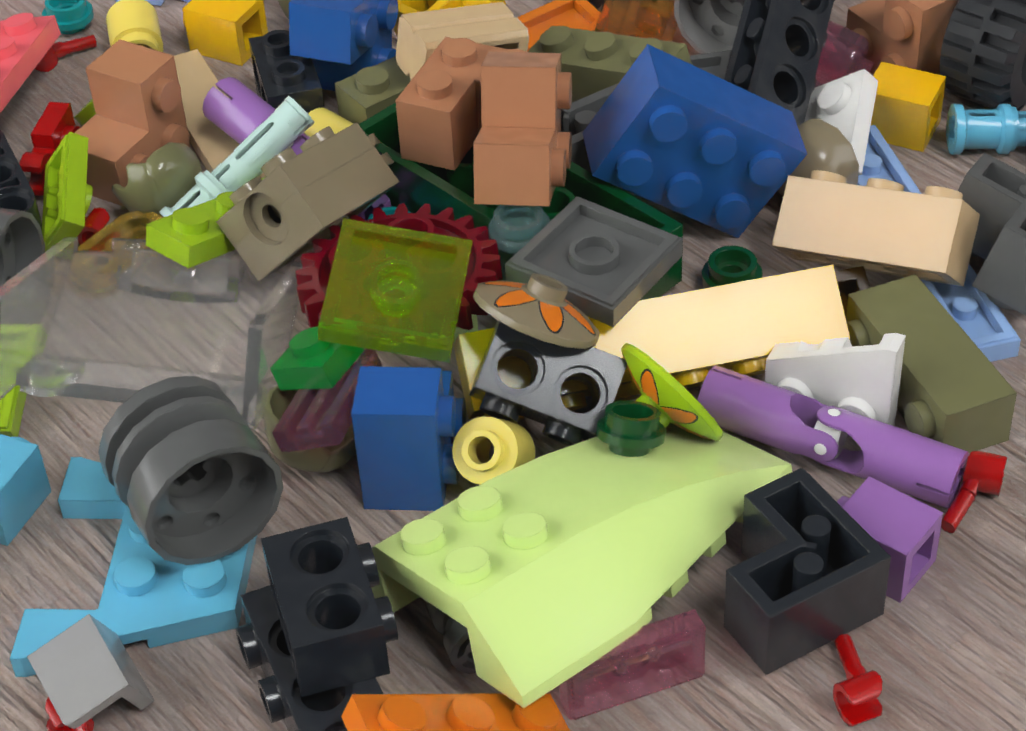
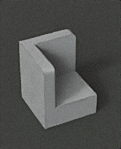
(87, 672)

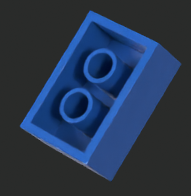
(693, 142)

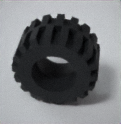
(986, 52)

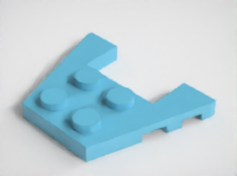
(142, 591)

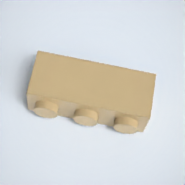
(877, 227)

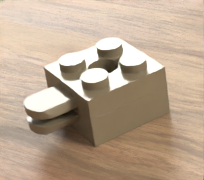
(305, 196)

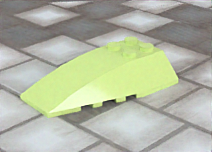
(571, 550)

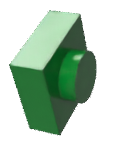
(313, 362)

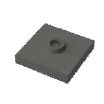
(599, 257)

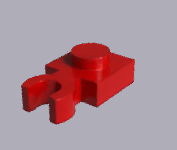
(46, 136)

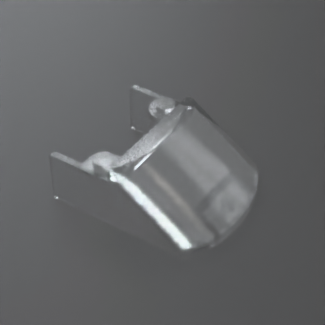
(134, 317)

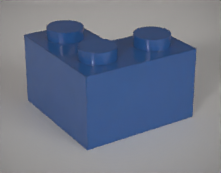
(342, 35)
(405, 436)

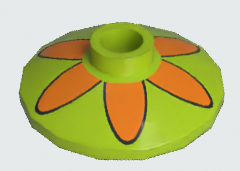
(668, 395)

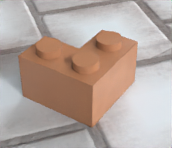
(903, 31)
(443, 104)
(135, 111)
(521, 143)

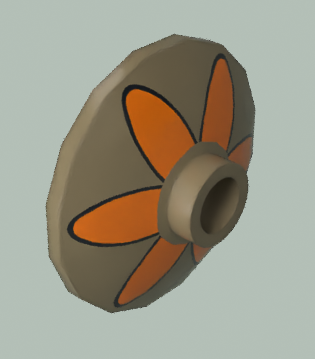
(538, 310)

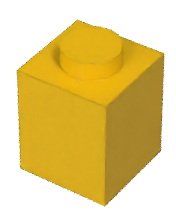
(223, 27)
(907, 105)

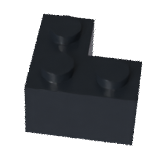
(804, 573)

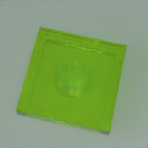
(395, 290)

